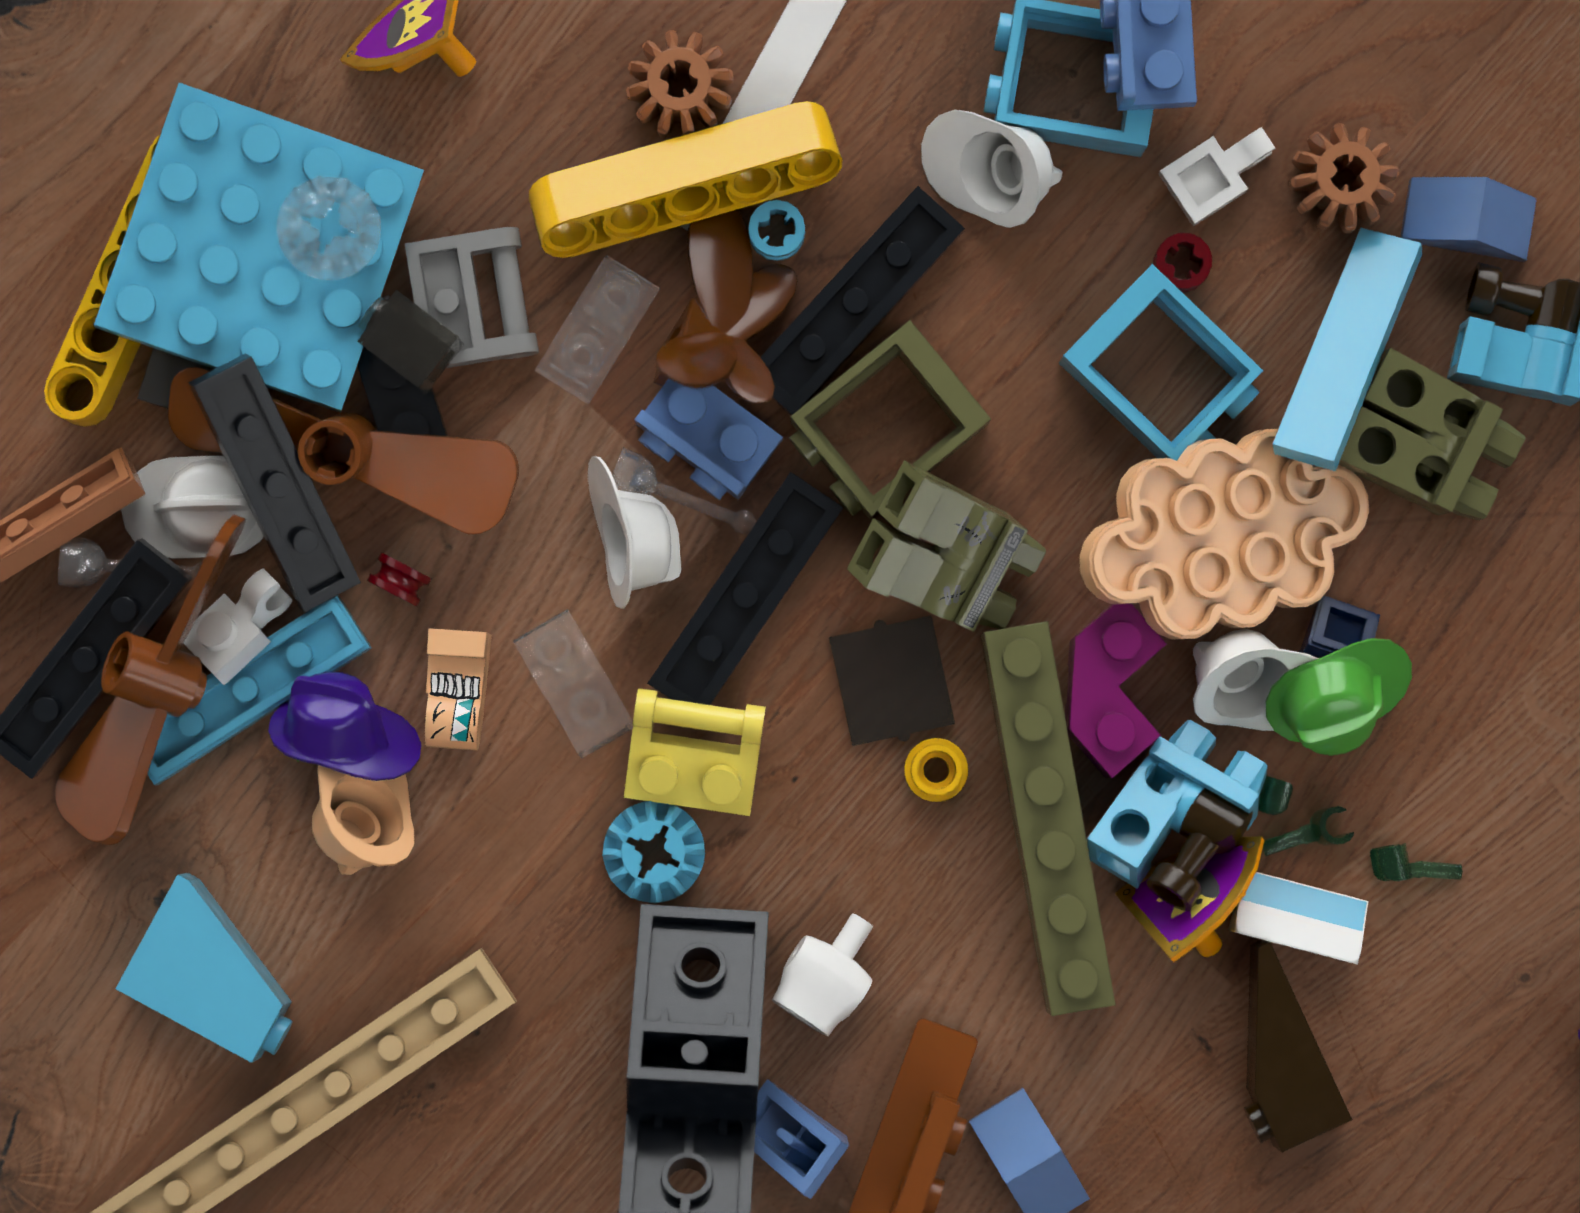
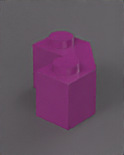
(1096, 709)

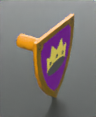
(408, 35)
(1223, 887)

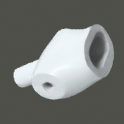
(823, 980)

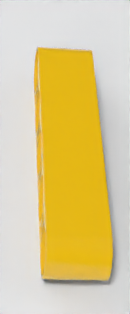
(684, 179)
(76, 356)

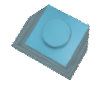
(207, 975)

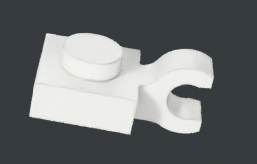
(1210, 177)
(231, 634)

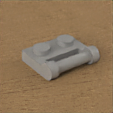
(448, 291)

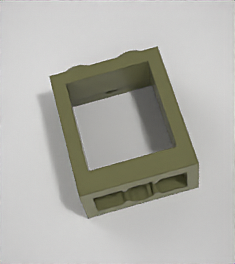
(931, 373)

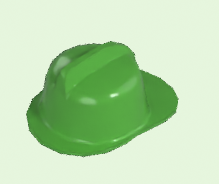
(1340, 696)

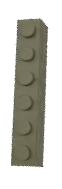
(1047, 819)

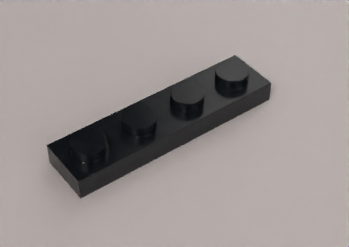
(859, 298)
(274, 482)
(746, 593)
(71, 673)

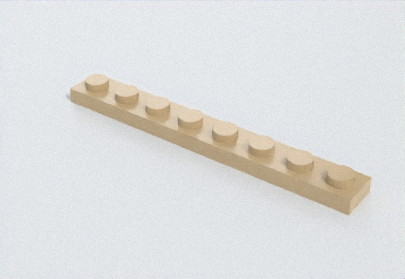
(321, 1093)

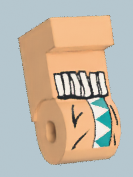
(456, 688)

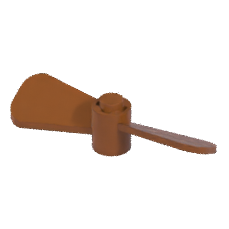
(446, 477)
(150, 680)

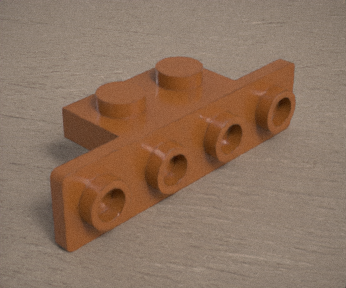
(917, 1124)

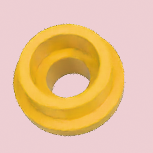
(956, 774)

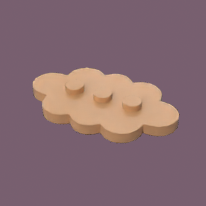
(1223, 535)

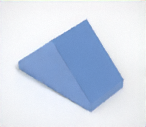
(1469, 216)
(795, 1139)
(1028, 1156)

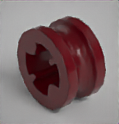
(1199, 253)
(399, 579)

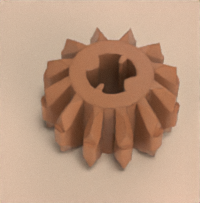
(702, 78)
(1365, 188)

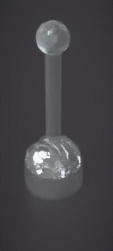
(638, 475)
(84, 564)

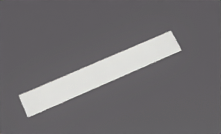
(785, 58)

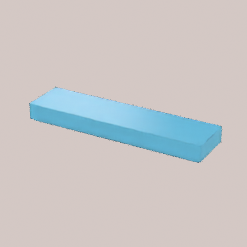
(1347, 349)
(309, 645)

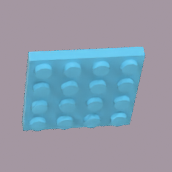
(206, 257)

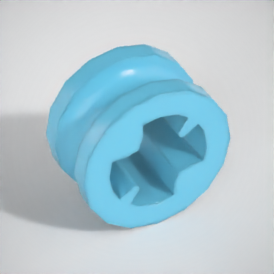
(791, 242)

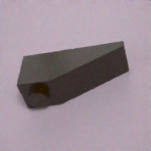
(1285, 1068)

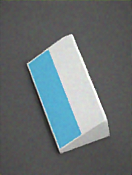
(1301, 917)

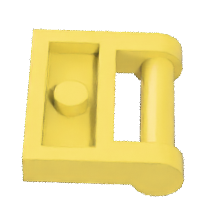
(692, 769)

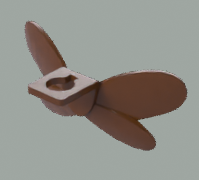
(728, 310)

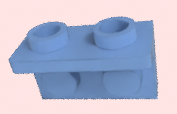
(1151, 53)
(709, 434)

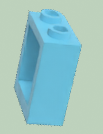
(1001, 90)
(1157, 288)

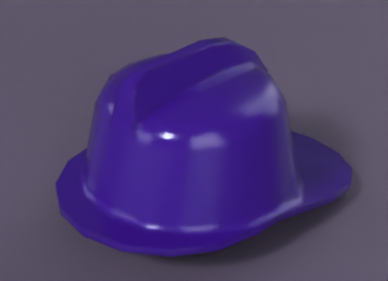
(341, 728)

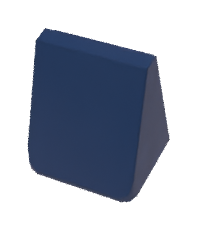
(1337, 626)

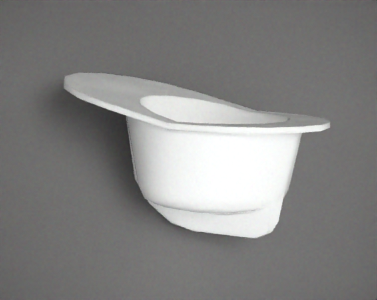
(988, 166)
(188, 506)
(635, 533)
(1237, 677)

